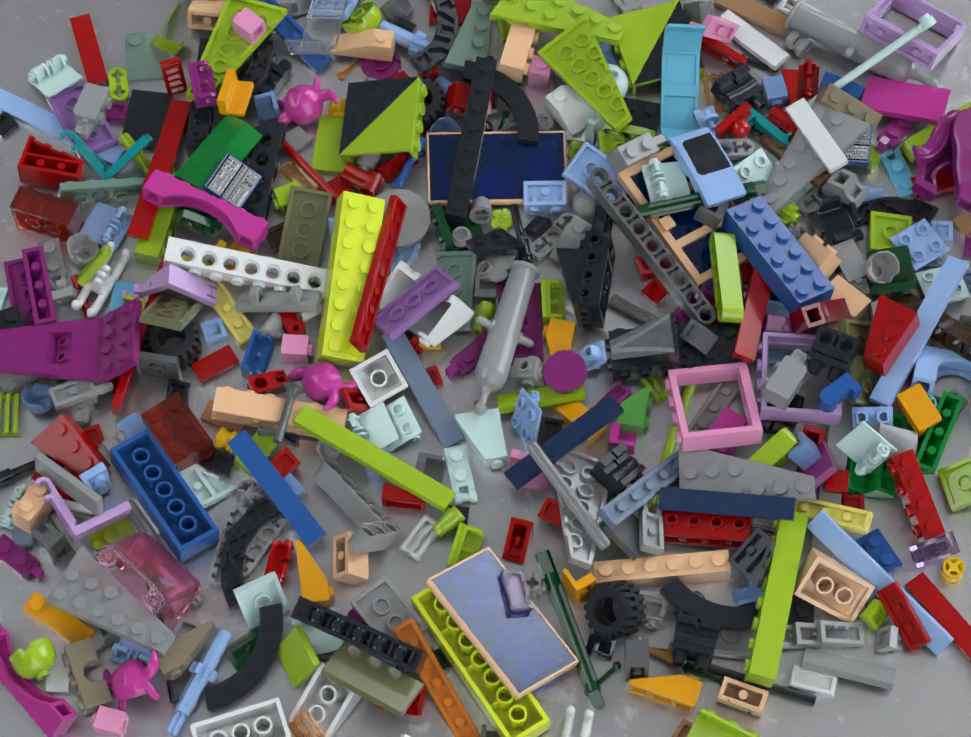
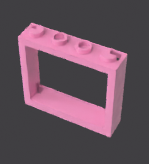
(718, 437)

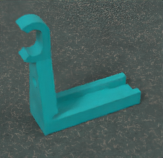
(765, 127)
(98, 164)

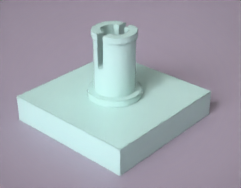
(259, 593)

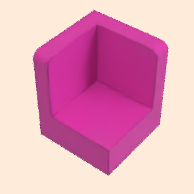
(617, 437)

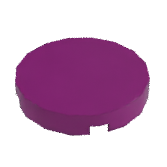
(381, 69)
(565, 371)

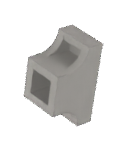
(846, 185)

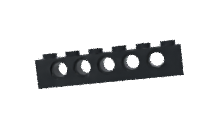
(200, 119)
(275, 133)
(359, 634)

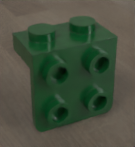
(197, 222)
(445, 228)
(903, 281)

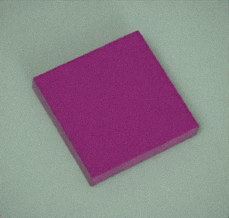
(822, 468)

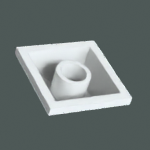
(568, 110)
(378, 378)

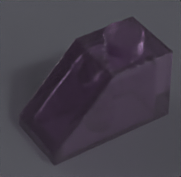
(934, 549)

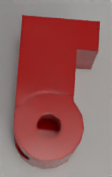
(292, 324)
(268, 382)

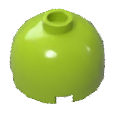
(363, 18)
(35, 660)

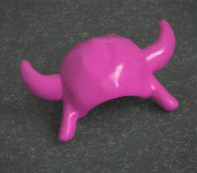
(305, 103)
(322, 383)
(133, 679)

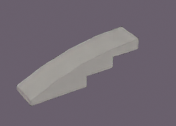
(823, 635)

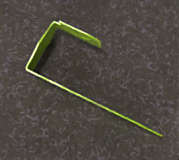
(166, 45)

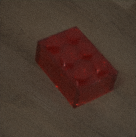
(46, 213)
(178, 432)

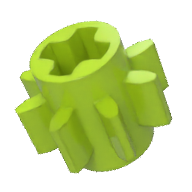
(790, 214)

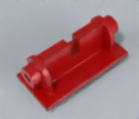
(808, 80)
(392, 168)
(278, 558)

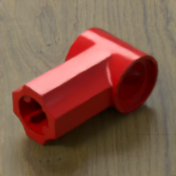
(781, 120)
(367, 182)

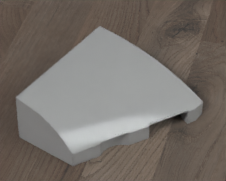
(900, 438)

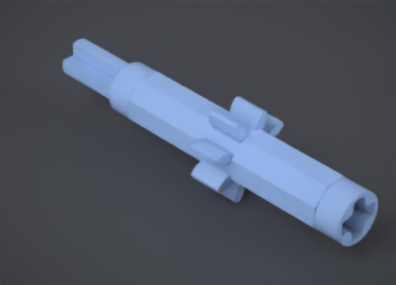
(414, 42)
(202, 673)

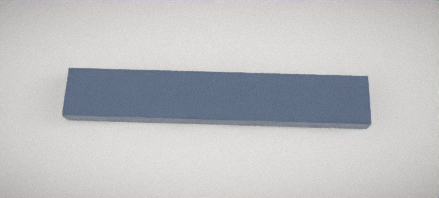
(424, 390)
(640, 492)

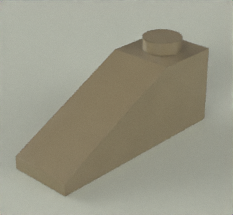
(184, 650)

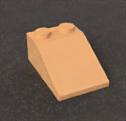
(832, 586)

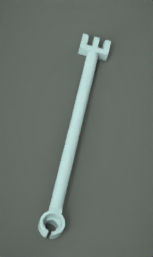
(925, 22)

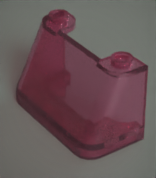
(169, 581)

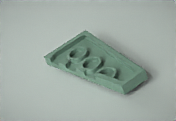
(472, 37)
(101, 190)
(461, 267)

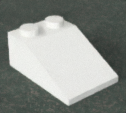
(326, 703)

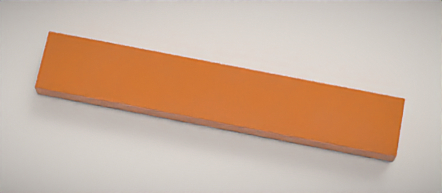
(438, 683)

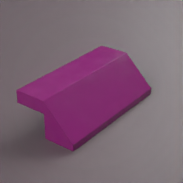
(30, 287)

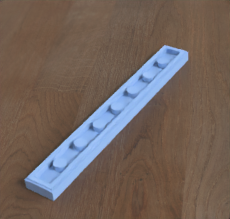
(46, 122)
(929, 315)
(865, 566)

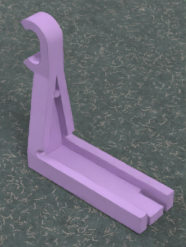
(179, 281)
(80, 531)

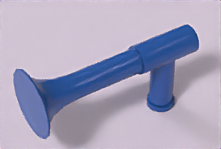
(399, 183)

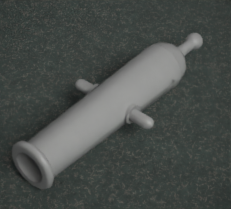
(852, 44)
(504, 331)

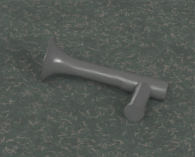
(293, 391)

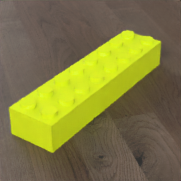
(351, 253)
(507, 715)

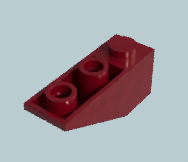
(824, 313)

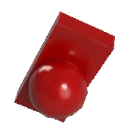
(735, 123)

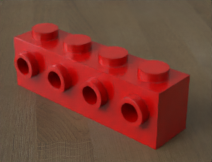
(915, 496)
(706, 529)

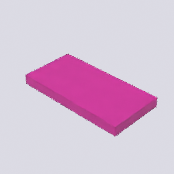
(906, 100)

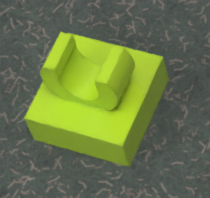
(874, 614)

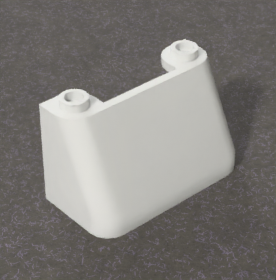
(437, 323)

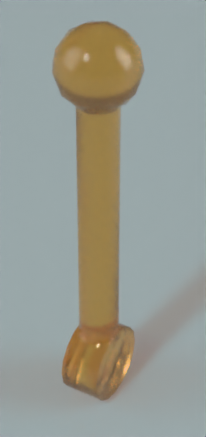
(341, 75)

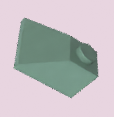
(143, 57)

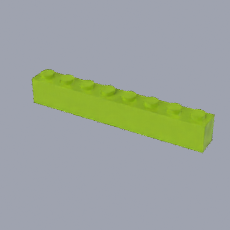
(775, 602)

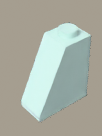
(484, 436)

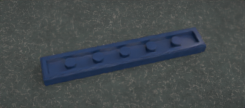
(566, 440)
(727, 504)

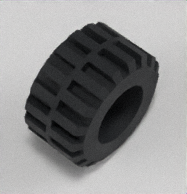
(437, 103)
(186, 353)
(629, 607)

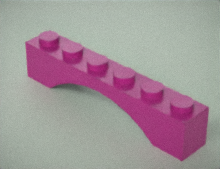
(168, 191)
(49, 712)

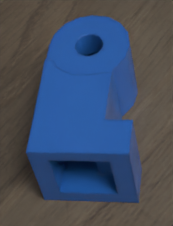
(838, 392)

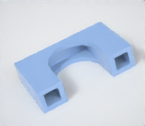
(938, 362)

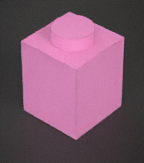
(248, 25)
(539, 73)
(296, 349)
(109, 722)

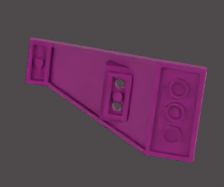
(75, 349)

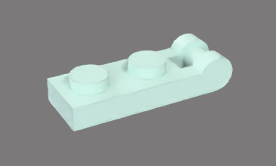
(460, 474)

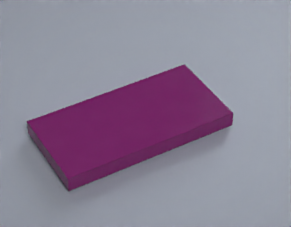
(531, 325)

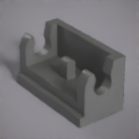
(52, 546)

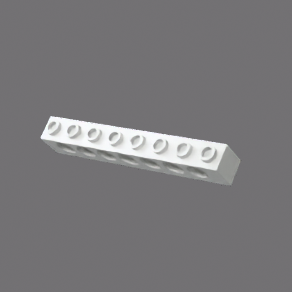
(242, 261)

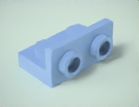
(544, 196)
(97, 479)

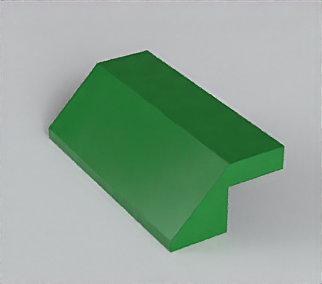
(229, 136)
(932, 445)
(879, 481)

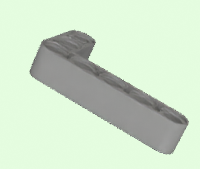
(375, 527)

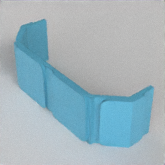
(680, 79)

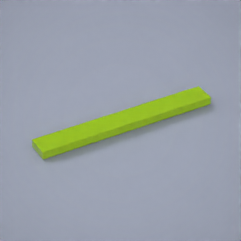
(374, 458)

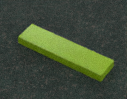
(549, 397)

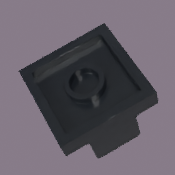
(836, 221)

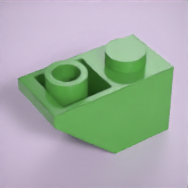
(635, 408)

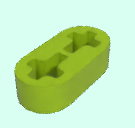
(115, 86)

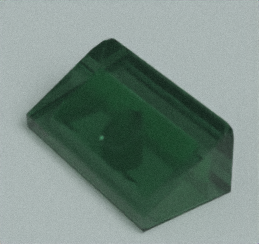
(241, 649)

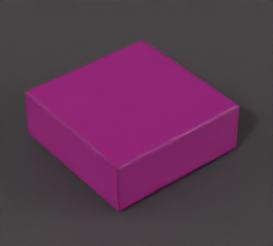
(117, 113)

